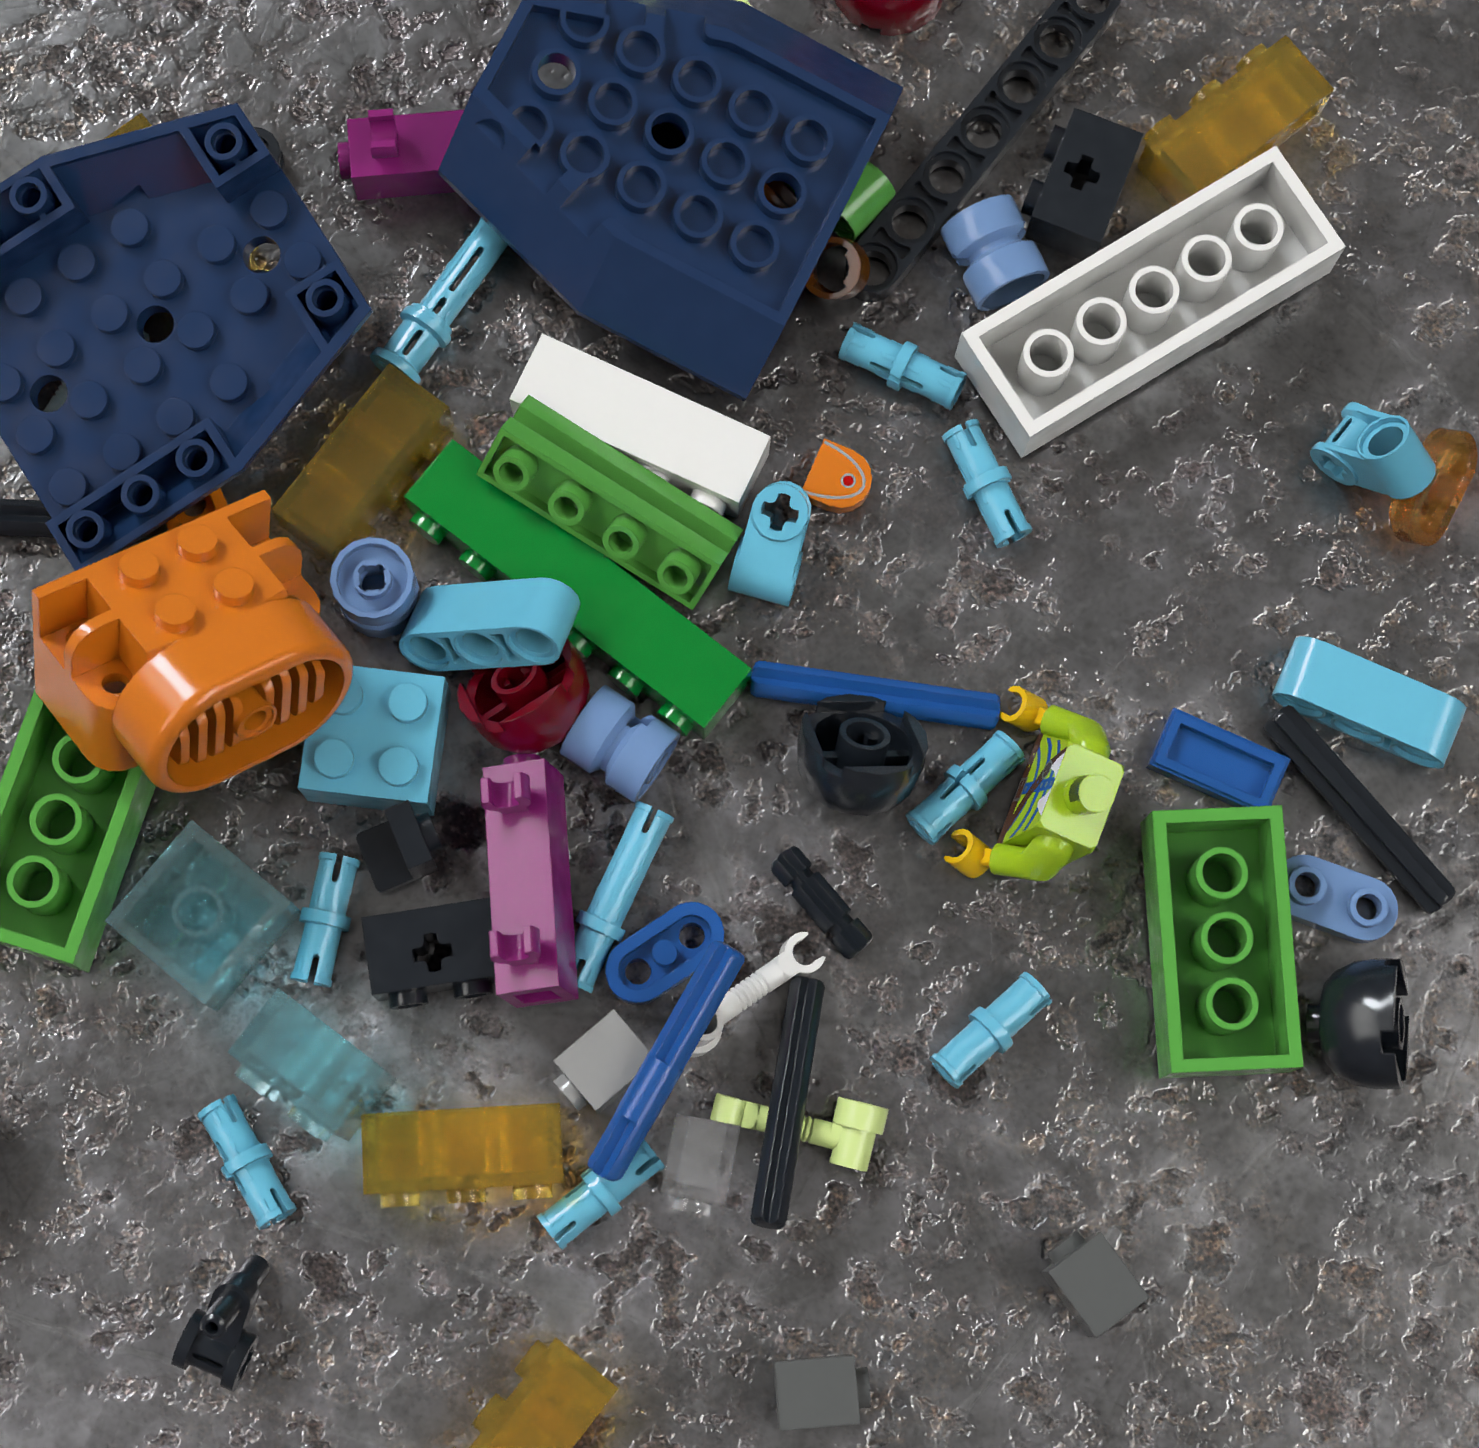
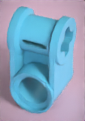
(1375, 453)
(770, 554)

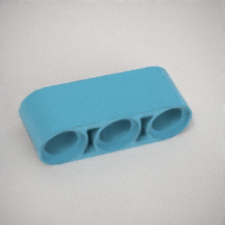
(490, 624)
(1369, 702)

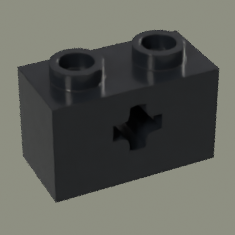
(1090, 151)
(399, 937)

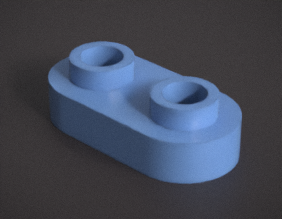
(1335, 900)

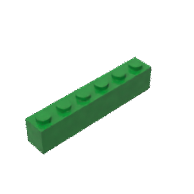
(618, 617)

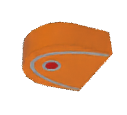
(838, 479)

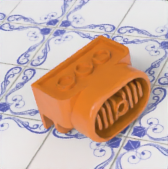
(190, 651)

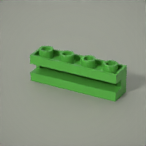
(609, 501)

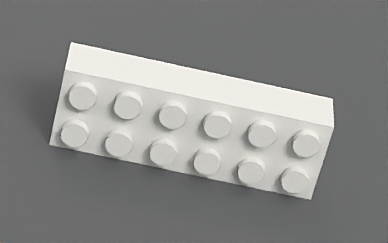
(1148, 301)

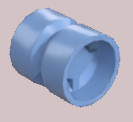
(990, 243)
(375, 586)
(619, 743)

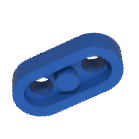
(663, 952)

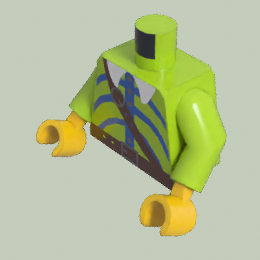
(1057, 802)

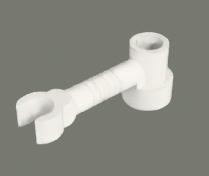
(754, 988)

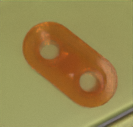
(1427, 515)

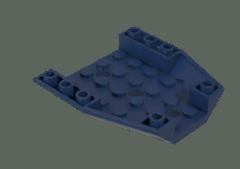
(141, 230)
(654, 237)

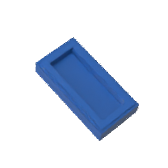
(1217, 762)

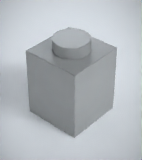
(600, 1064)

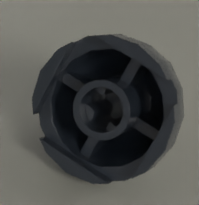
(859, 754)
(1364, 1023)

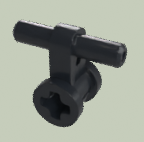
(219, 1337)

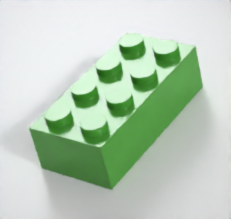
(63, 842)
(1221, 942)

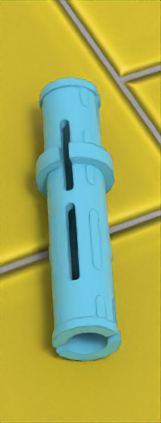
(617, 891)

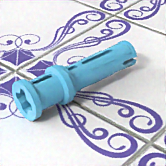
(434, 329)

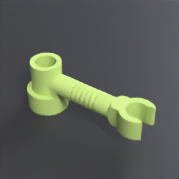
(848, 1135)

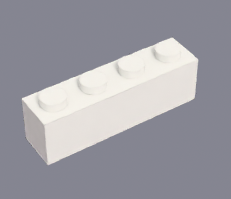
(662, 431)

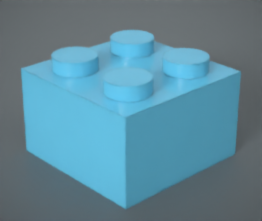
(380, 743)

